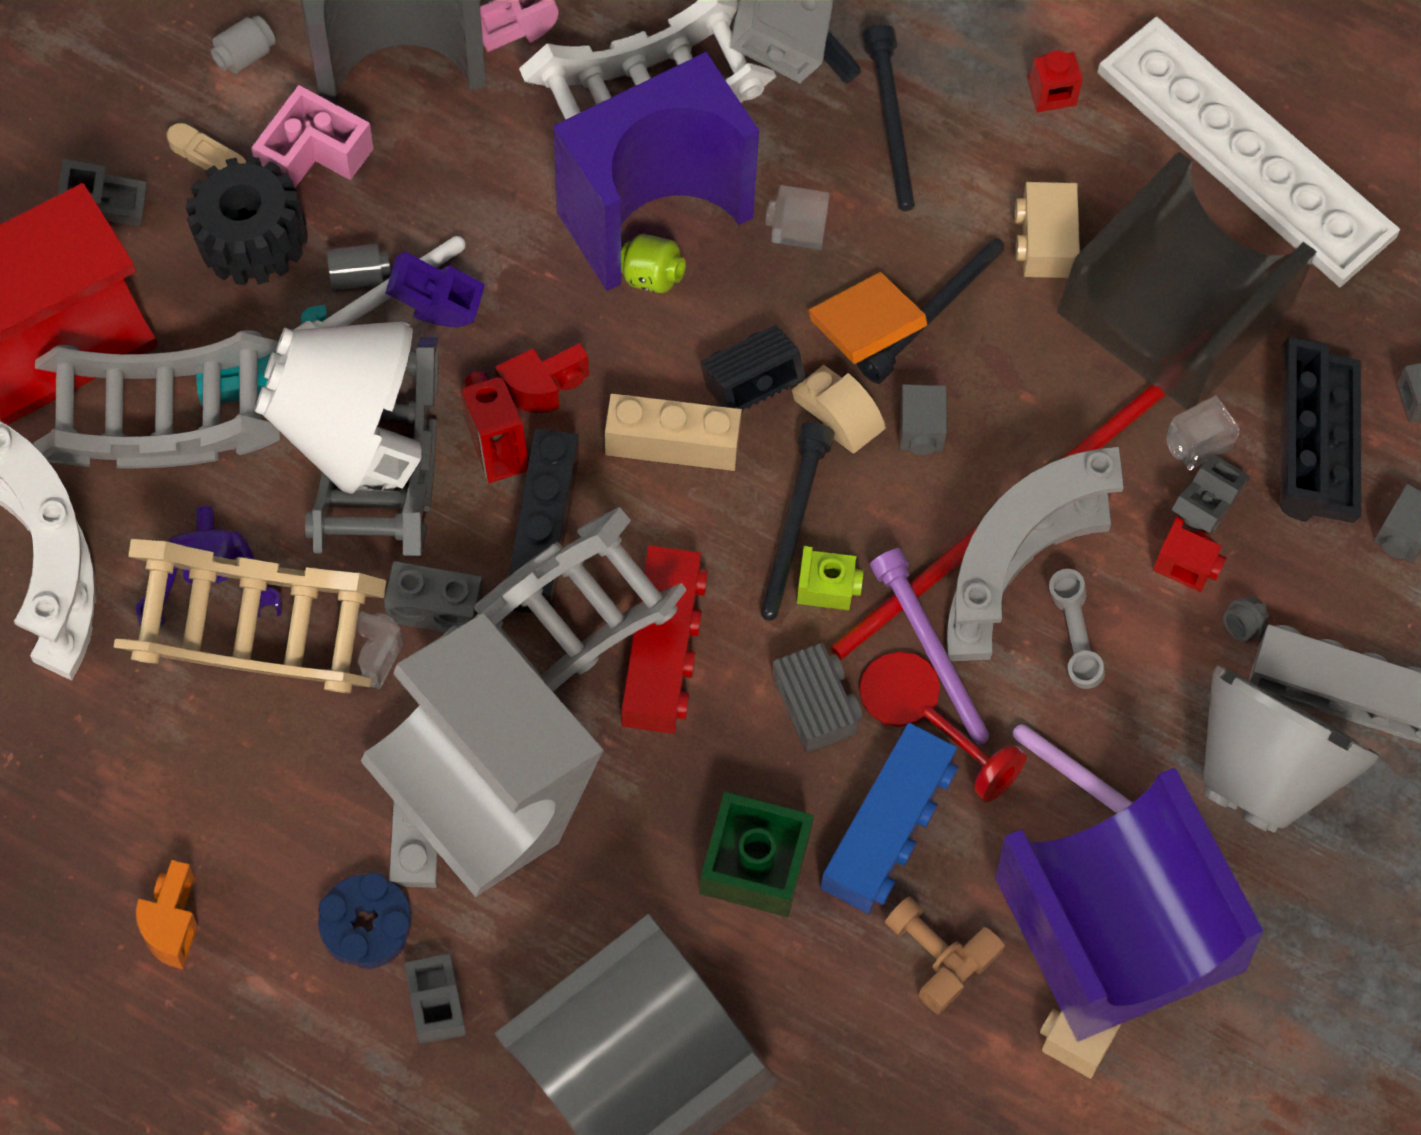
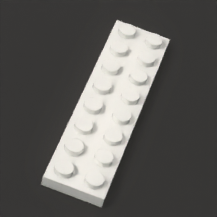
(1248, 151)

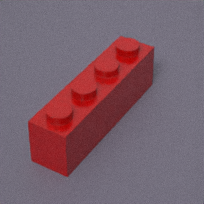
(661, 652)

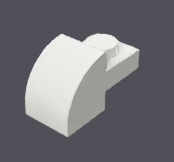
(392, 463)

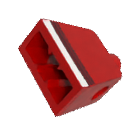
(491, 413)

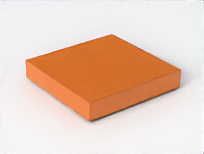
(867, 317)

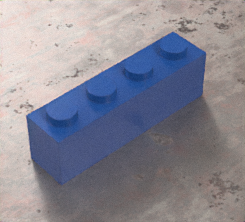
(889, 819)

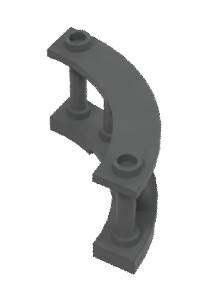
(412, 499)

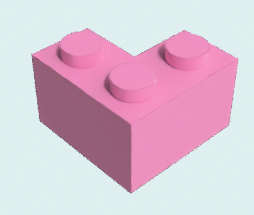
(313, 131)

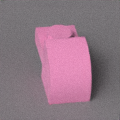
(512, 19)

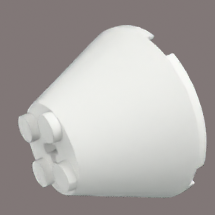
(332, 391)

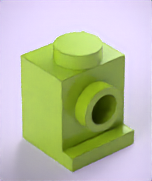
(827, 592)

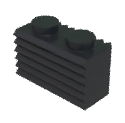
(753, 369)

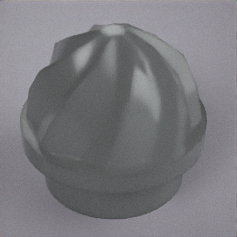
(1246, 618)

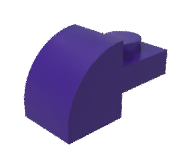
(437, 295)

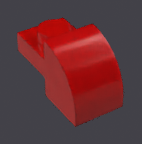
(536, 382)

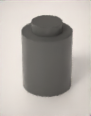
(357, 266)

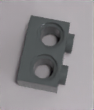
(431, 597)

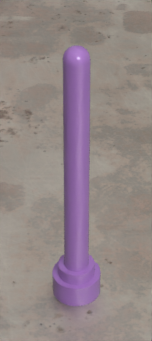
(892, 570)

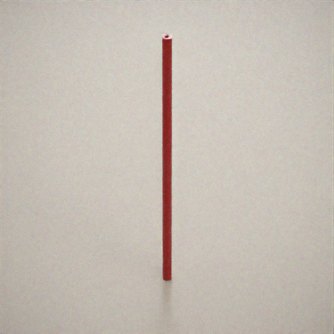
(955, 555)

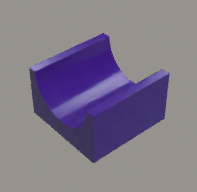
(650, 143)
(1130, 909)

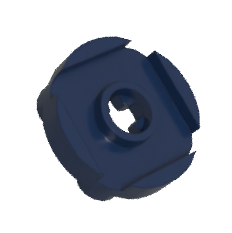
(356, 946)

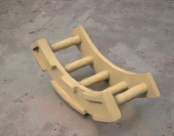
(253, 578)

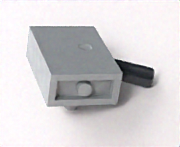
(791, 37)

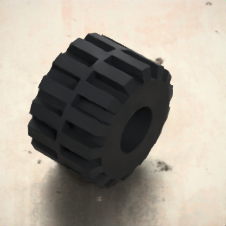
(247, 220)

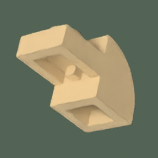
(841, 406)

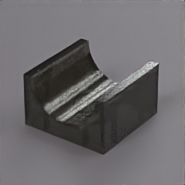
(1177, 290)

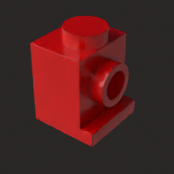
(1051, 72)
(1189, 557)

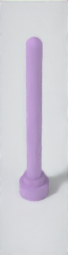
(1070, 768)

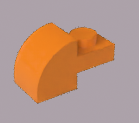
(165, 924)

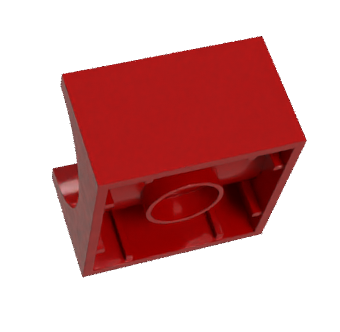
(61, 288)

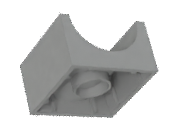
(485, 757)

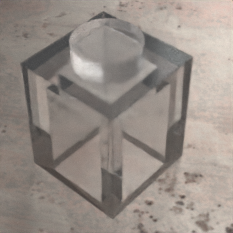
(798, 217)
(1201, 433)

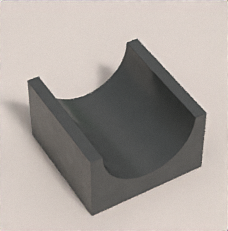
(348, 30)
(638, 1044)

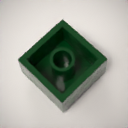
(756, 854)

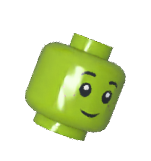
(652, 263)

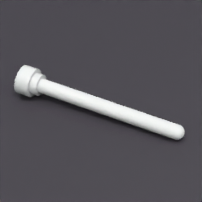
(377, 295)

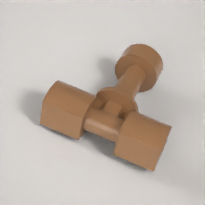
(952, 962)

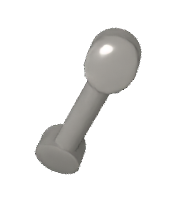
(1069, 595)

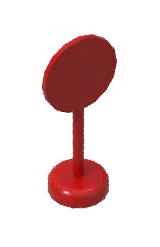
(905, 690)

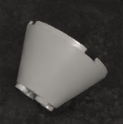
(1273, 754)

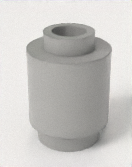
(242, 44)

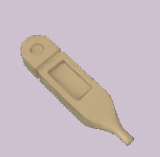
(199, 147)

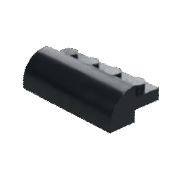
(1319, 433)

